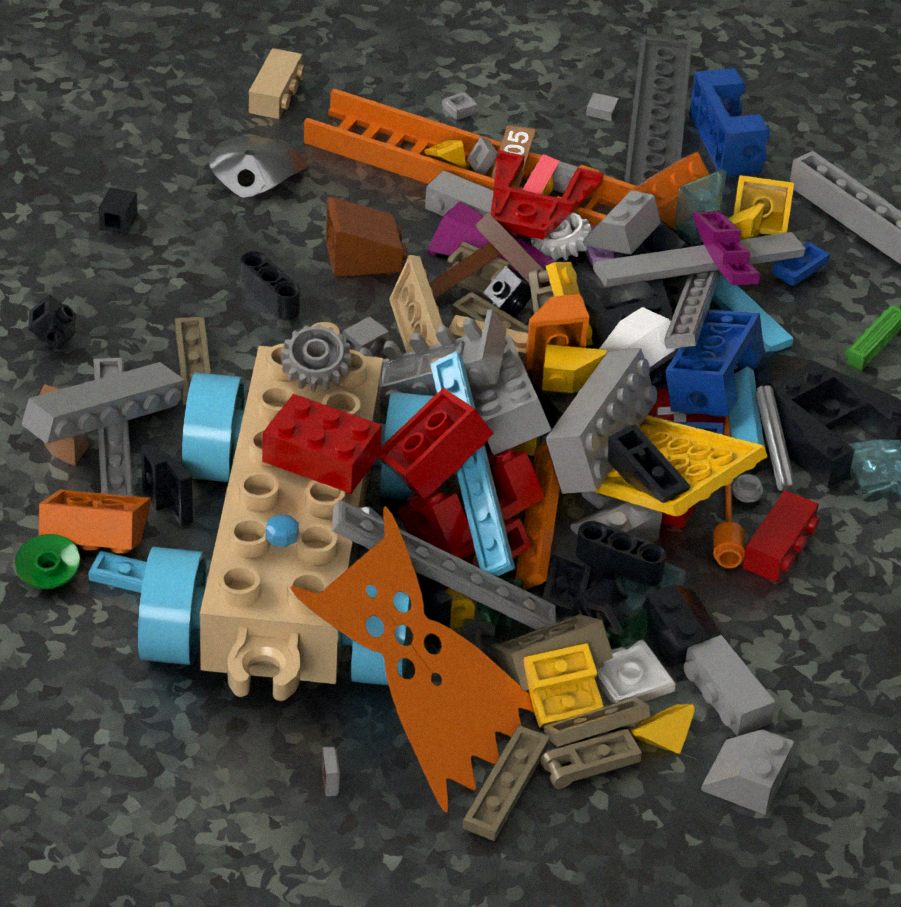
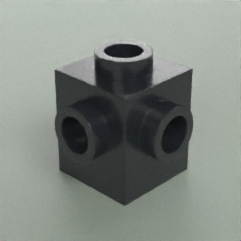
(509, 292)
(52, 321)

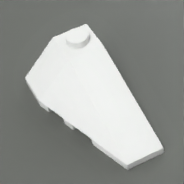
(645, 331)

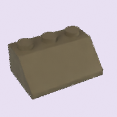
(560, 635)

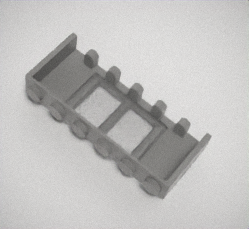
(412, 370)

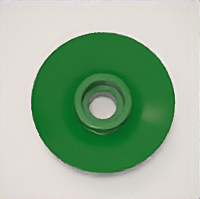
(45, 552)

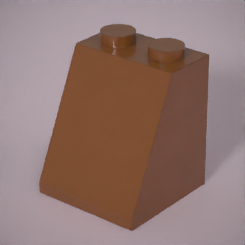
(362, 240)

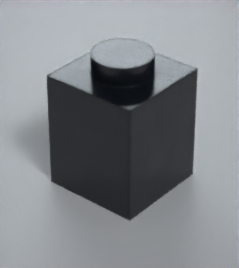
(118, 210)

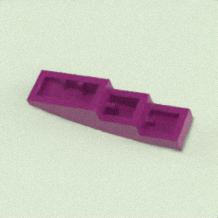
(723, 245)

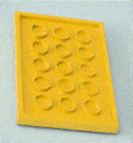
(700, 457)

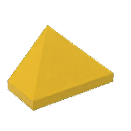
(449, 152)
(666, 728)

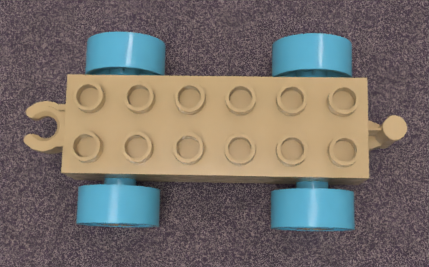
(246, 609)

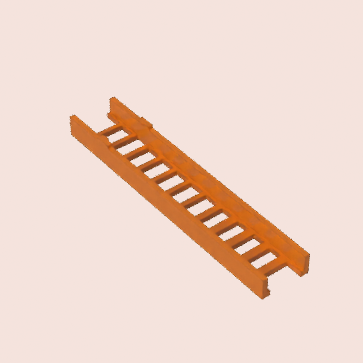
(424, 134)

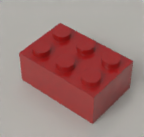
(321, 443)

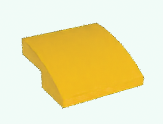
(562, 683)

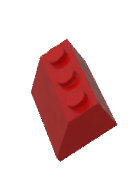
(435, 443)

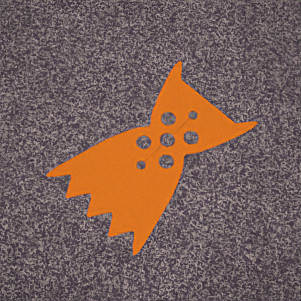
(440, 721)

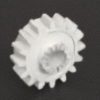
(565, 239)

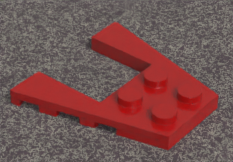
(532, 212)

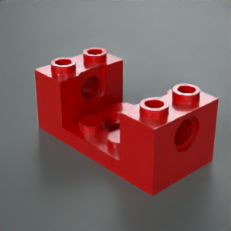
(441, 517)

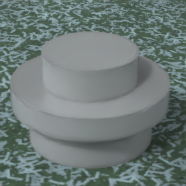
(747, 488)

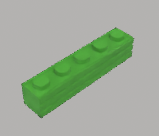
(874, 338)

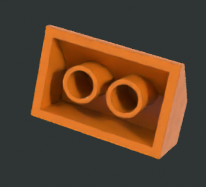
(667, 184)
(558, 322)
(95, 519)

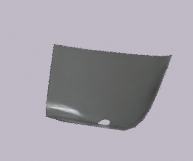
(270, 165)

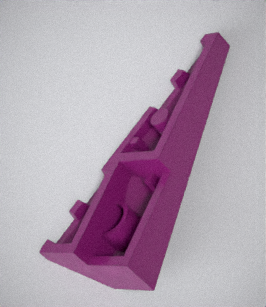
(459, 226)

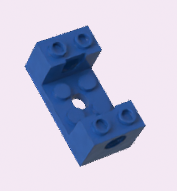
(730, 139)
(703, 375)

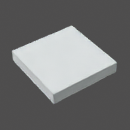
(634, 674)

